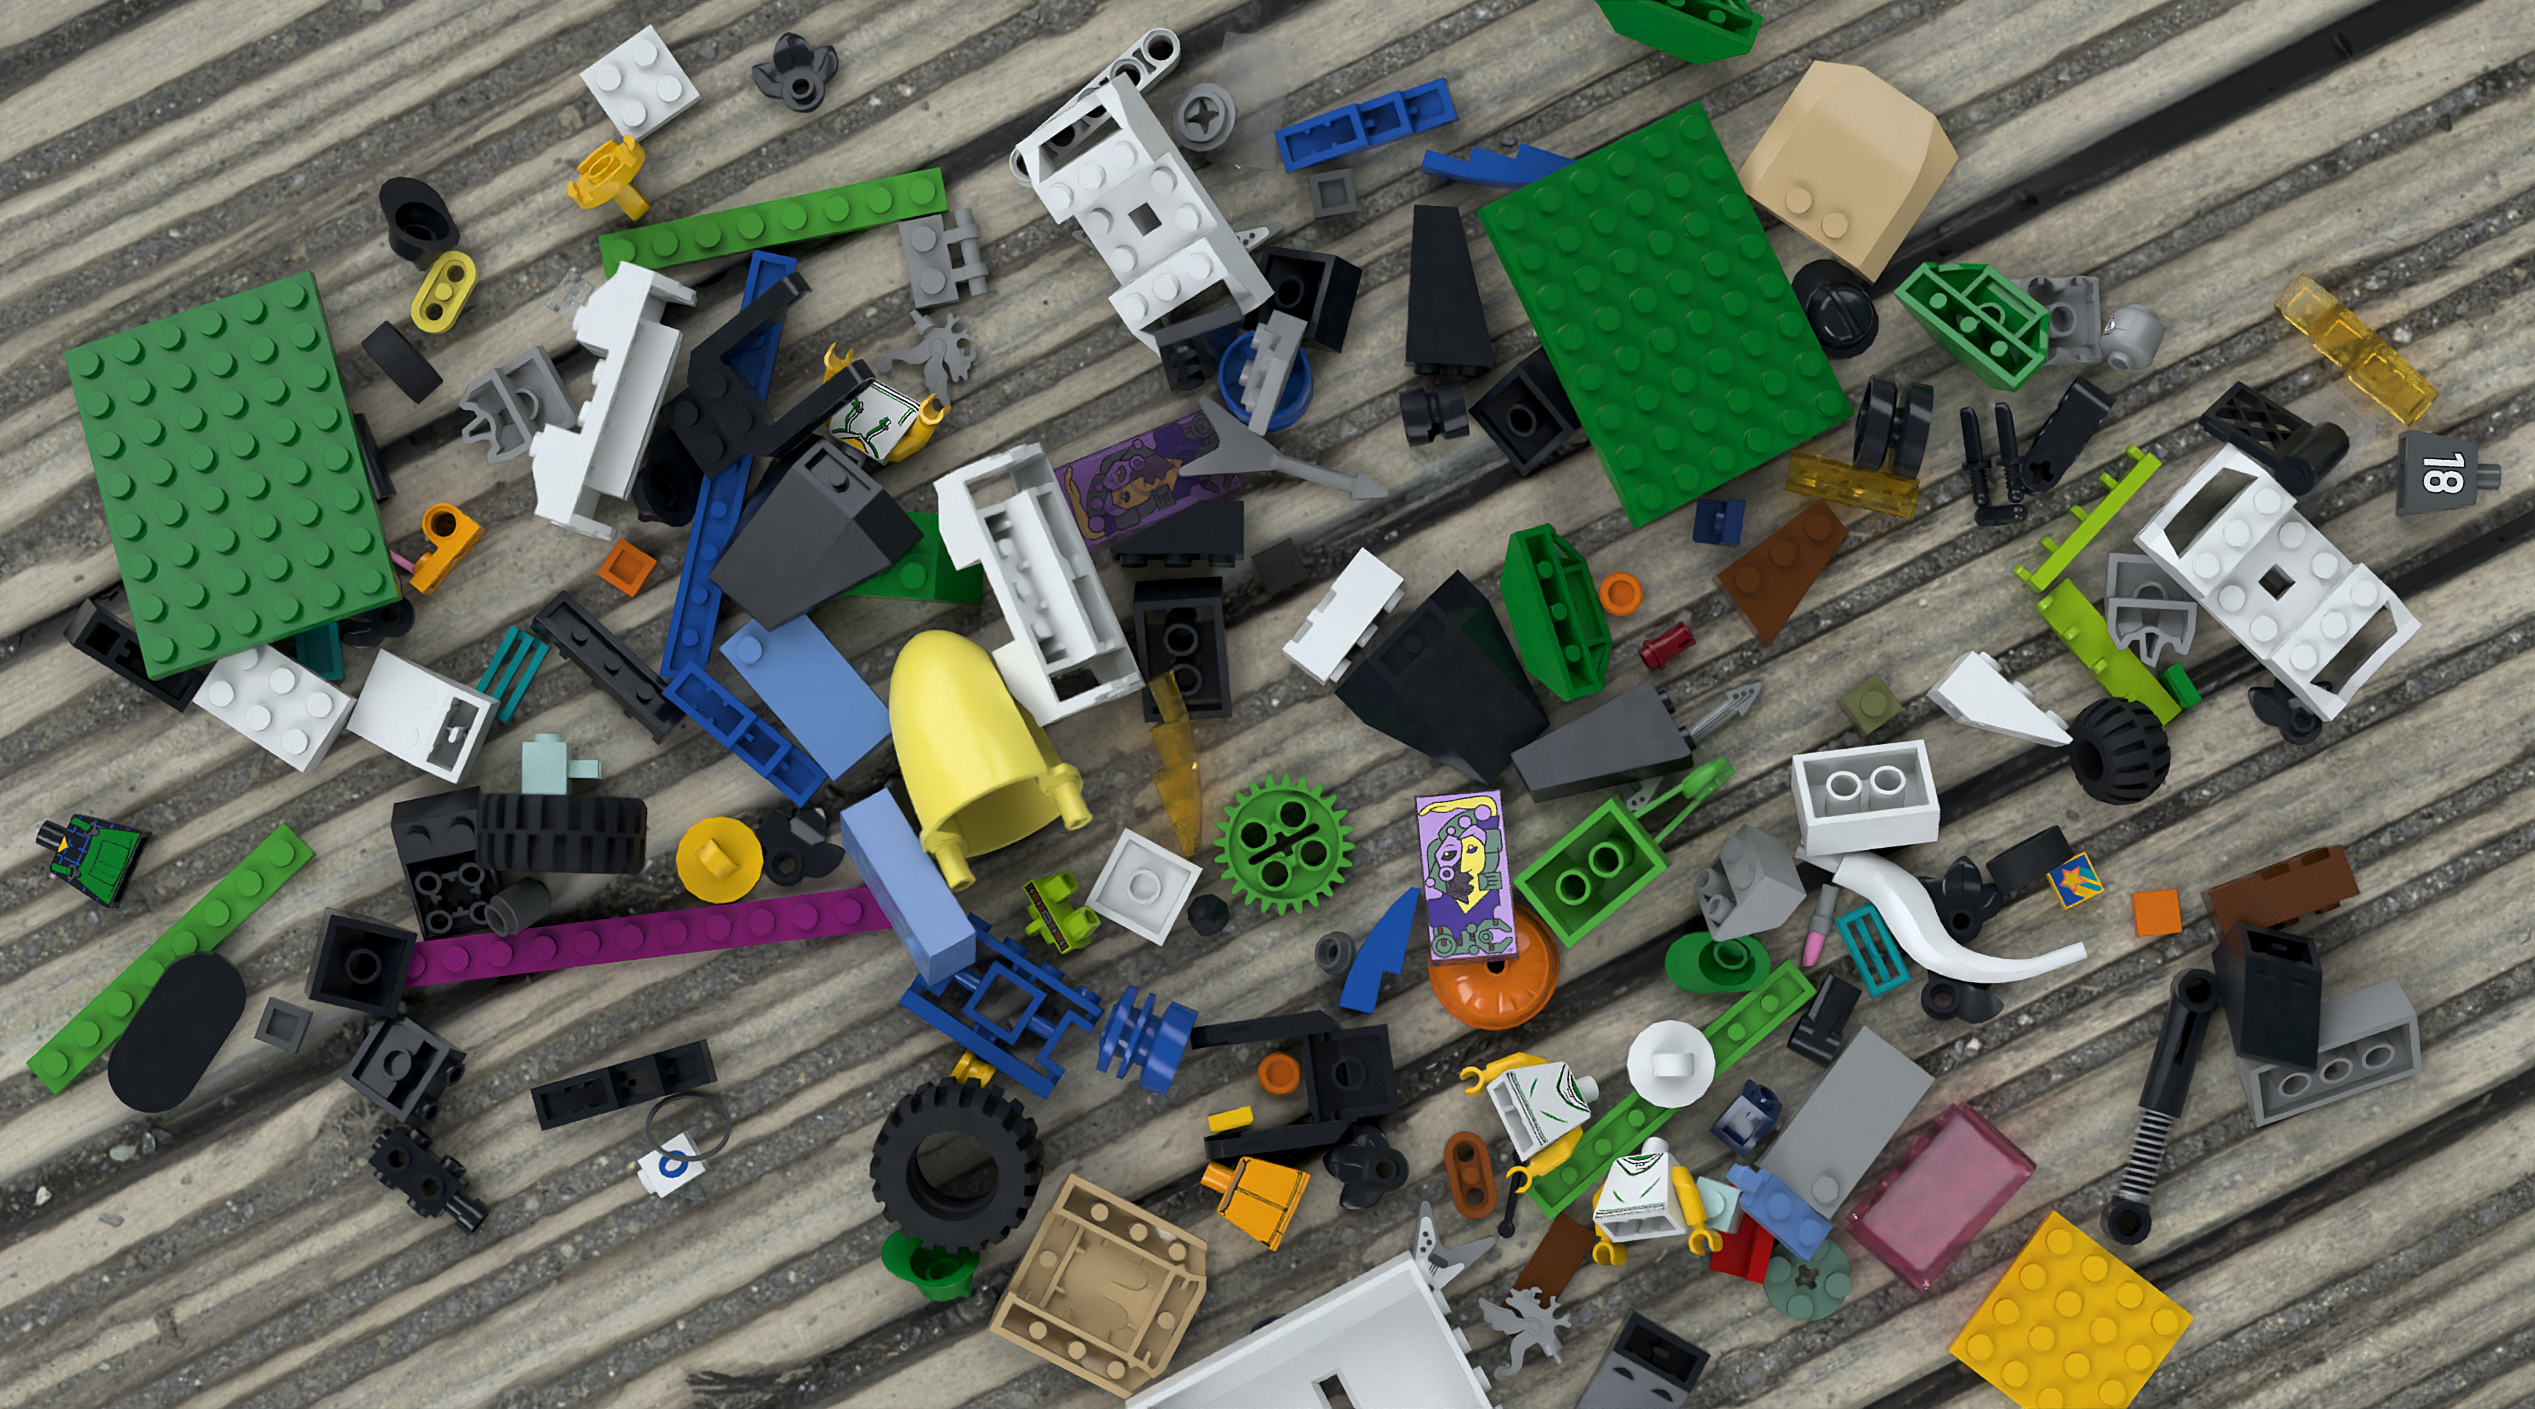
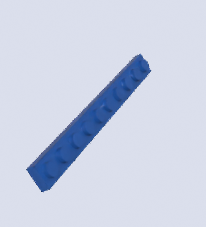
(722, 500)

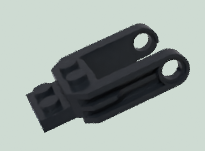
(723, 415)
(1344, 1071)

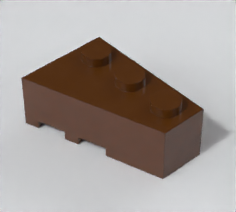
(1780, 570)
(2283, 891)

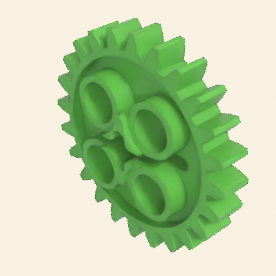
(1265, 808)

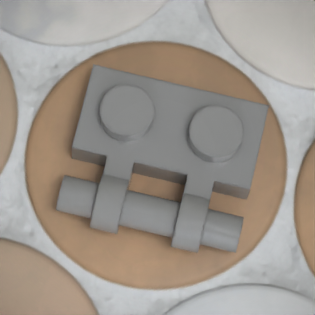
(930, 262)

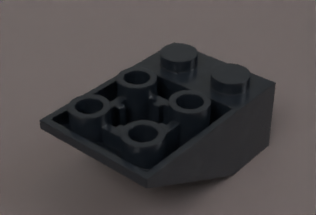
(1199, 532)
(438, 860)
(2271, 995)
(1644, 1368)

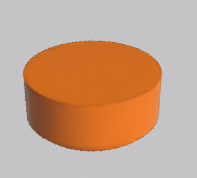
(1620, 594)
(1279, 1073)

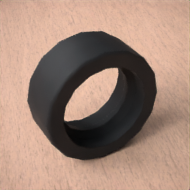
(402, 362)
(2029, 859)

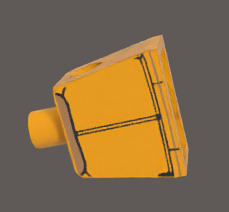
(1257, 1195)

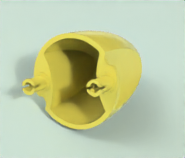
(973, 755)

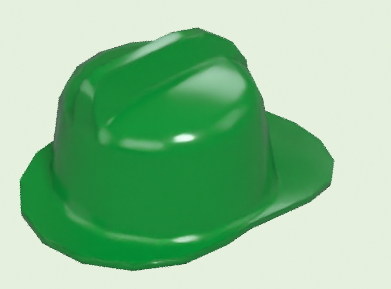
(1712, 966)
(933, 1272)

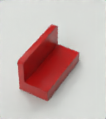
(1745, 1252)

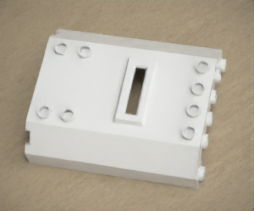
(1374, 1332)

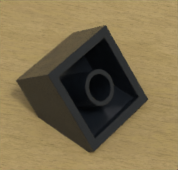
(1311, 288)
(1528, 412)
(360, 963)

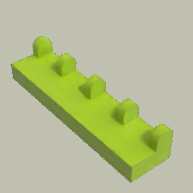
(2089, 523)
(2087, 638)

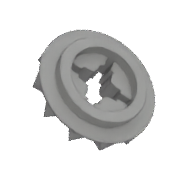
(1193, 107)

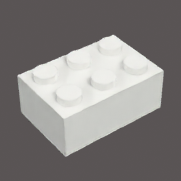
(277, 704)
(1865, 798)

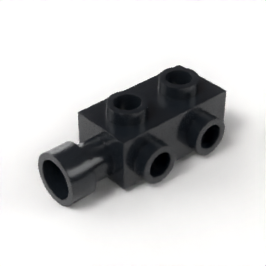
(418, 1168)

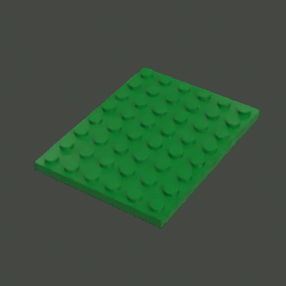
(1665, 314)
(232, 475)

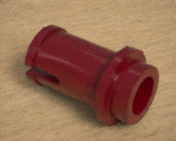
(1666, 646)

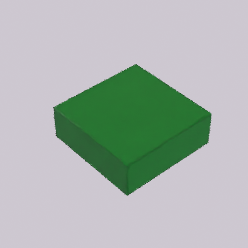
(2179, 686)

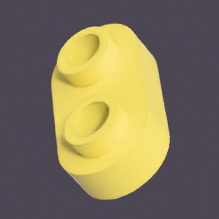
(441, 291)

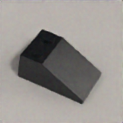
(1184, 631)

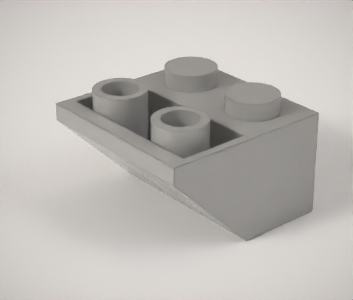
(1749, 886)

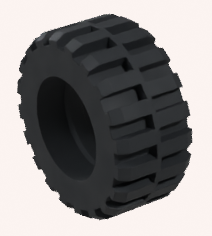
(561, 833)
(945, 1218)

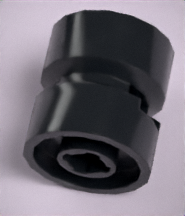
(1434, 413)

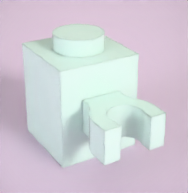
(550, 766)
(1721, 1204)

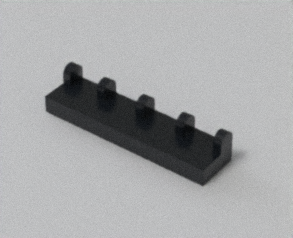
(609, 664)

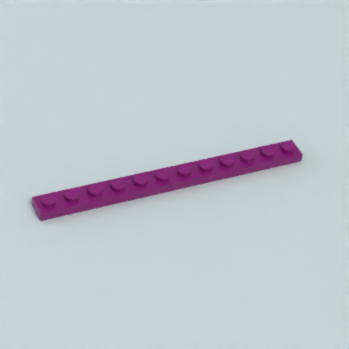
(645, 936)

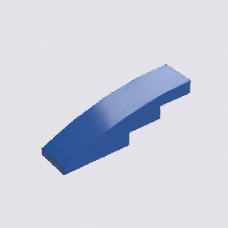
(1366, 125)
(1493, 169)
(746, 734)

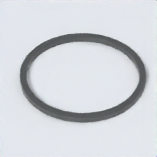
(685, 1096)

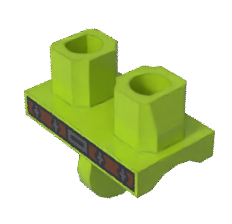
(1054, 914)

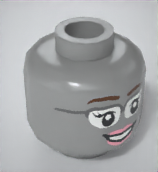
(2131, 338)

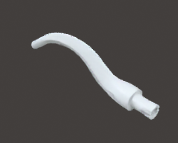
(1917, 927)

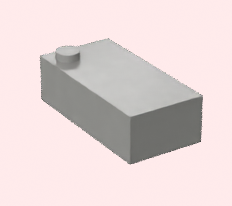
(1844, 1120)

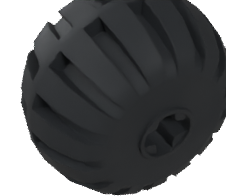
(2119, 751)

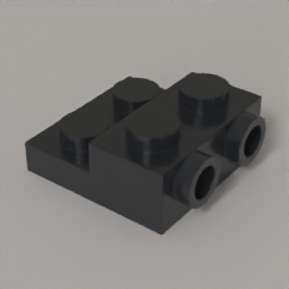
(405, 1069)

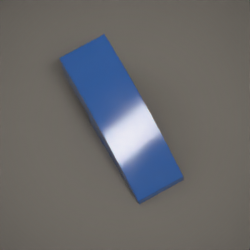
(1380, 952)

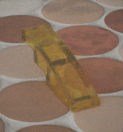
(2356, 349)
(1180, 778)

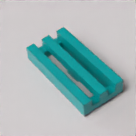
(529, 675)
(1888, 983)

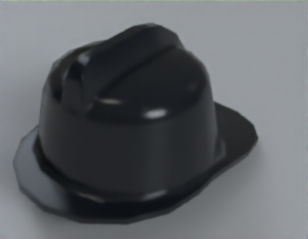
(417, 221)
(1836, 308)
(668, 484)

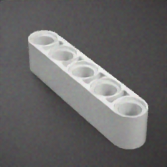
(1088, 128)

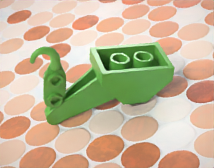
(1608, 858)

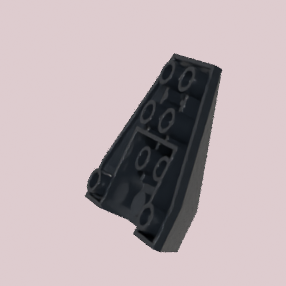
(810, 535)
(1449, 685)

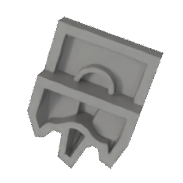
(516, 404)
(2146, 606)

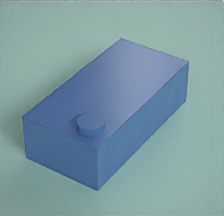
(812, 692)
(908, 887)

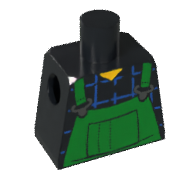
(95, 855)

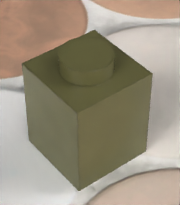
(1869, 705)

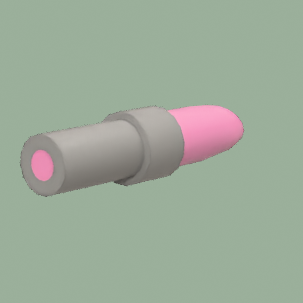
(1819, 924)

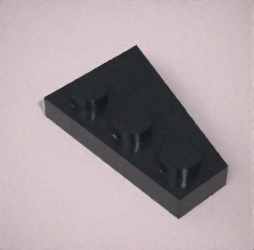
(1196, 346)

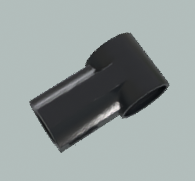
(1820, 1030)

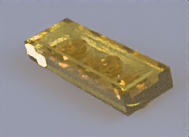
(1842, 484)

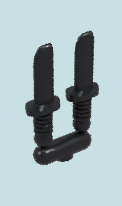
(2009, 459)

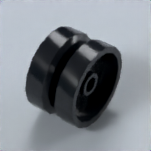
(1899, 428)

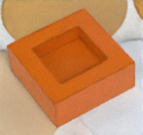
(627, 568)
(2156, 912)

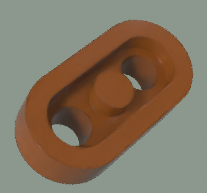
(1470, 1174)

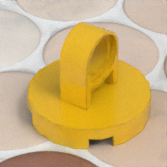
(609, 175)
(720, 860)

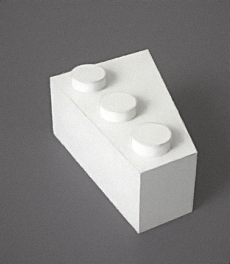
(1344, 618)

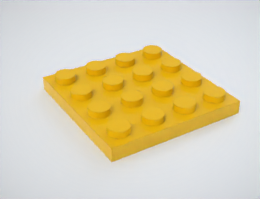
(2069, 1325)

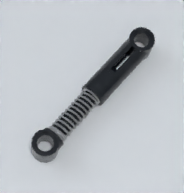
(2162, 1100)

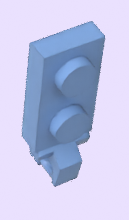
(1780, 1210)

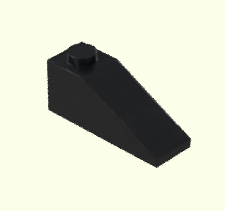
(118, 648)

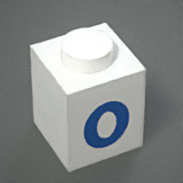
(666, 1175)

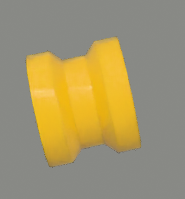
(973, 1067)

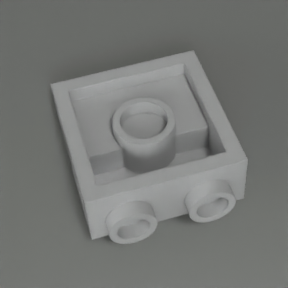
(1269, 373)

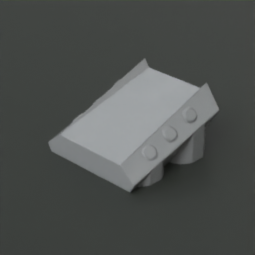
(2074, 316)

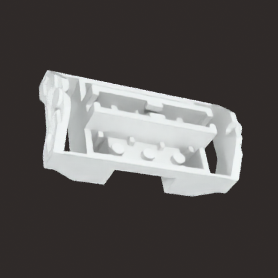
(1142, 212)
(618, 423)
(2266, 537)
(1041, 584)

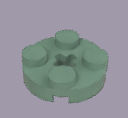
(1800, 1301)

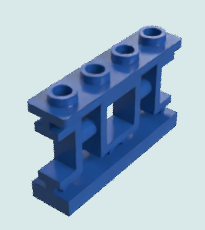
(985, 1032)

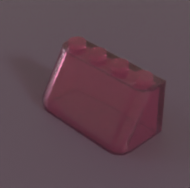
(1939, 1197)

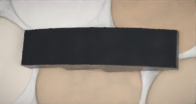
(624, 1084)

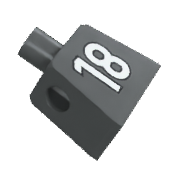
(2439, 474)

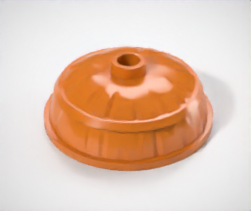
(1505, 997)

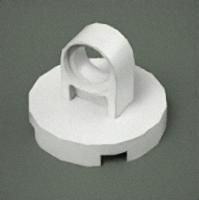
(1671, 1064)

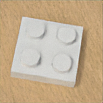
(640, 85)
(1143, 887)

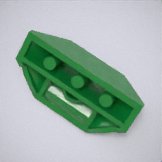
(1687, 28)
(1980, 320)
(925, 572)
(1555, 612)

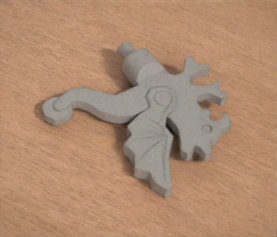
(937, 346)
(1533, 1328)

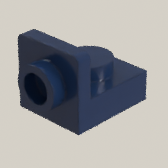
(1719, 522)
(1747, 1118)

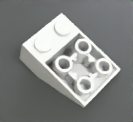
(1983, 699)
(423, 717)

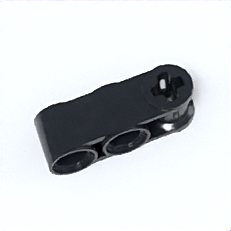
(2065, 434)

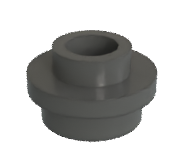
(1335, 953)

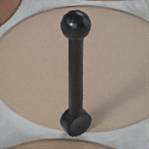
(1506, 1227)

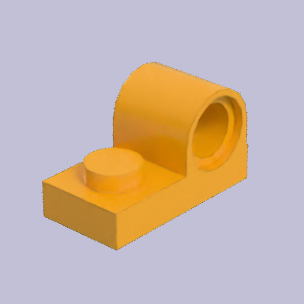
(434, 568)

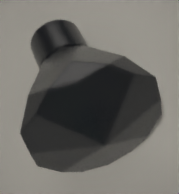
(1208, 914)

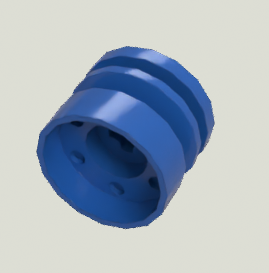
(1296, 394)
(1146, 1039)

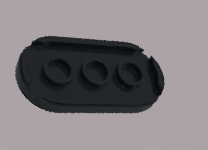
(176, 1032)

